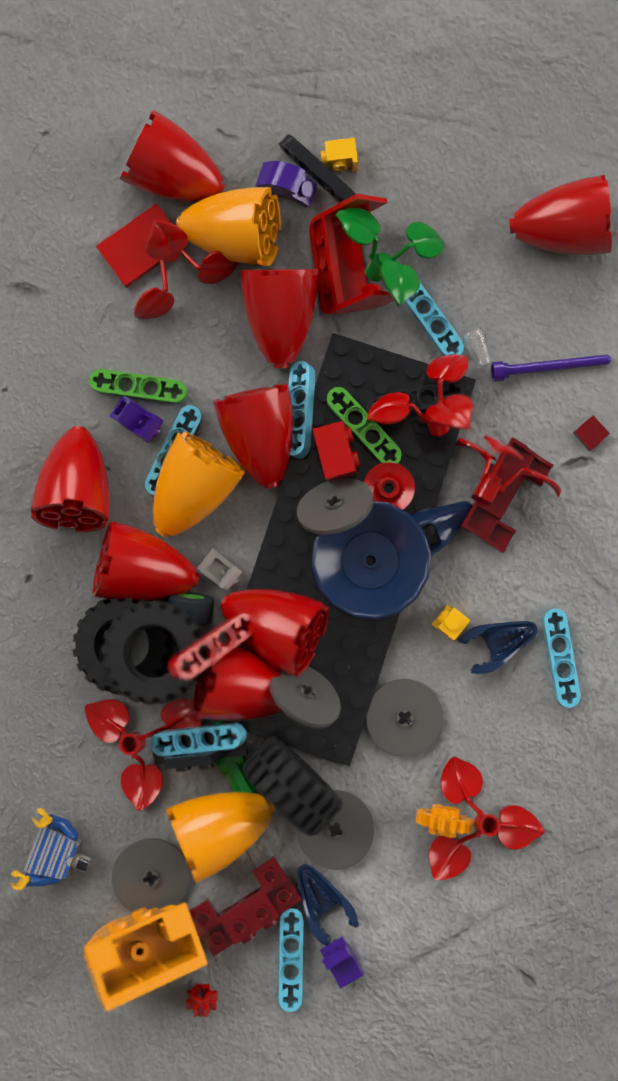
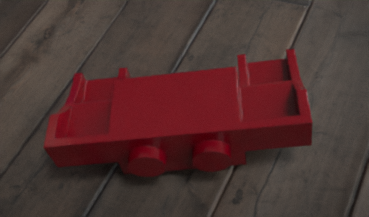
(485, 517)
(249, 913)

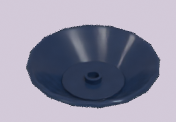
(398, 571)

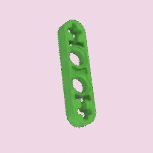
(139, 382)
(362, 428)

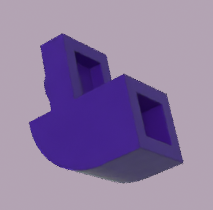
(287, 181)
(136, 419)
(341, 962)

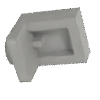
(220, 570)

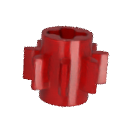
(201, 1000)

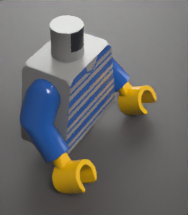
(52, 853)

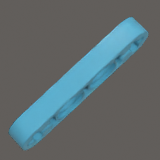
(434, 315)
(302, 409)
(193, 425)
(565, 656)
(198, 742)
(291, 958)

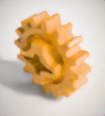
(444, 820)

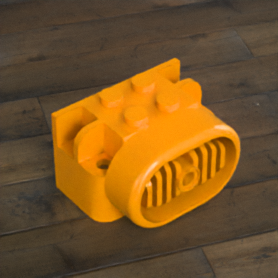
(142, 953)

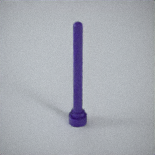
(502, 370)

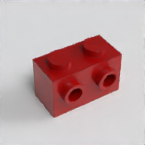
(335, 451)

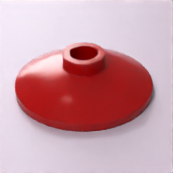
(396, 475)

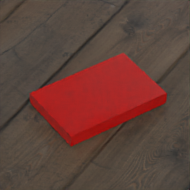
(126, 247)

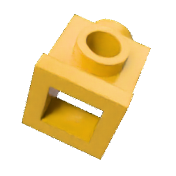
(340, 154)
(450, 622)

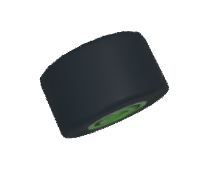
(196, 605)

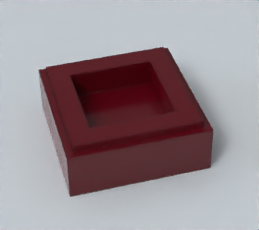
(591, 433)

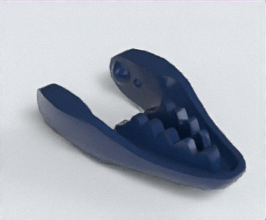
(445, 521)
(502, 640)
(320, 897)

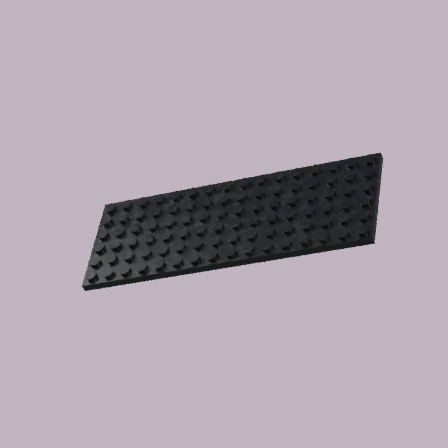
(351, 647)

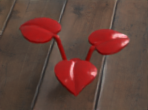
(166, 244)
(452, 412)
(490, 483)
(108, 720)
(514, 831)

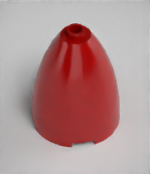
(171, 163)
(568, 218)
(279, 310)
(259, 431)
(73, 485)
(140, 567)
(282, 625)
(235, 688)

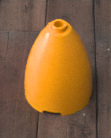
(236, 223)
(191, 484)
(218, 828)

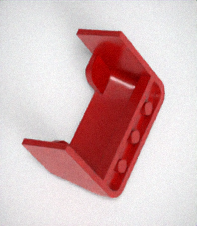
(340, 261)

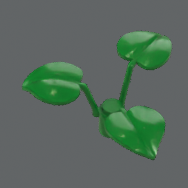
(399, 279)

